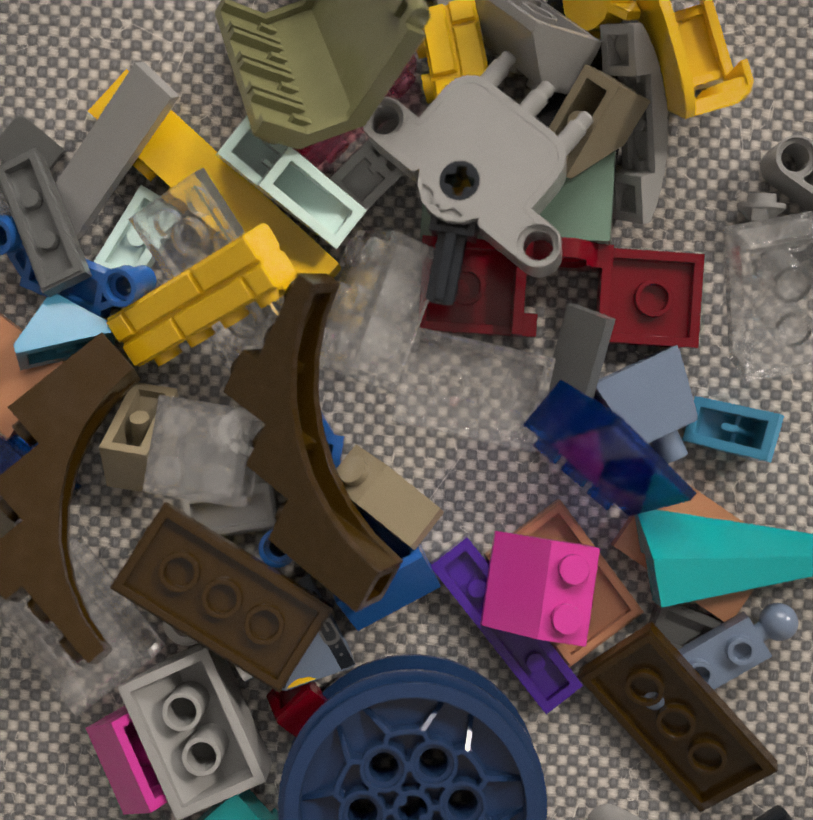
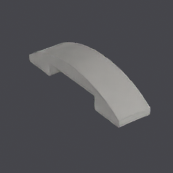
(632, 58)

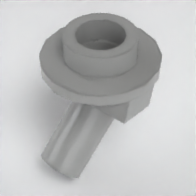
(761, 206)

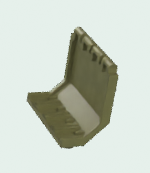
(318, 62)

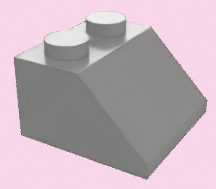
(540, 39)

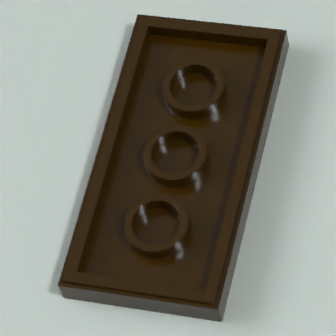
(222, 597)
(693, 734)

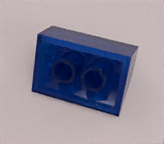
(604, 453)

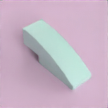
(292, 184)

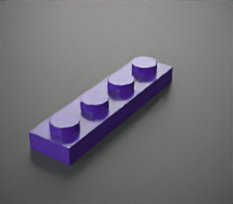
(531, 660)

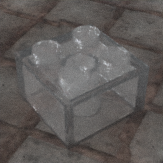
(201, 452)

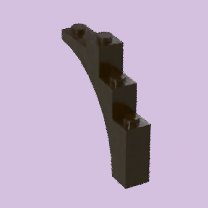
(281, 389)
(36, 554)

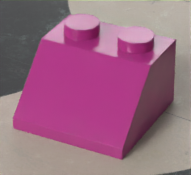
(540, 588)
(126, 763)

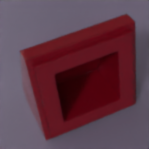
(295, 706)

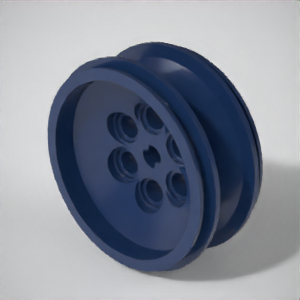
(404, 709)

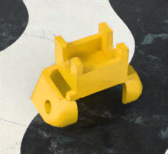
(694, 58)

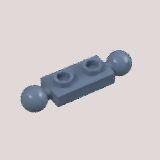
(737, 645)

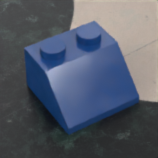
(410, 583)

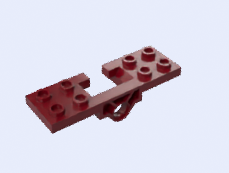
(646, 291)

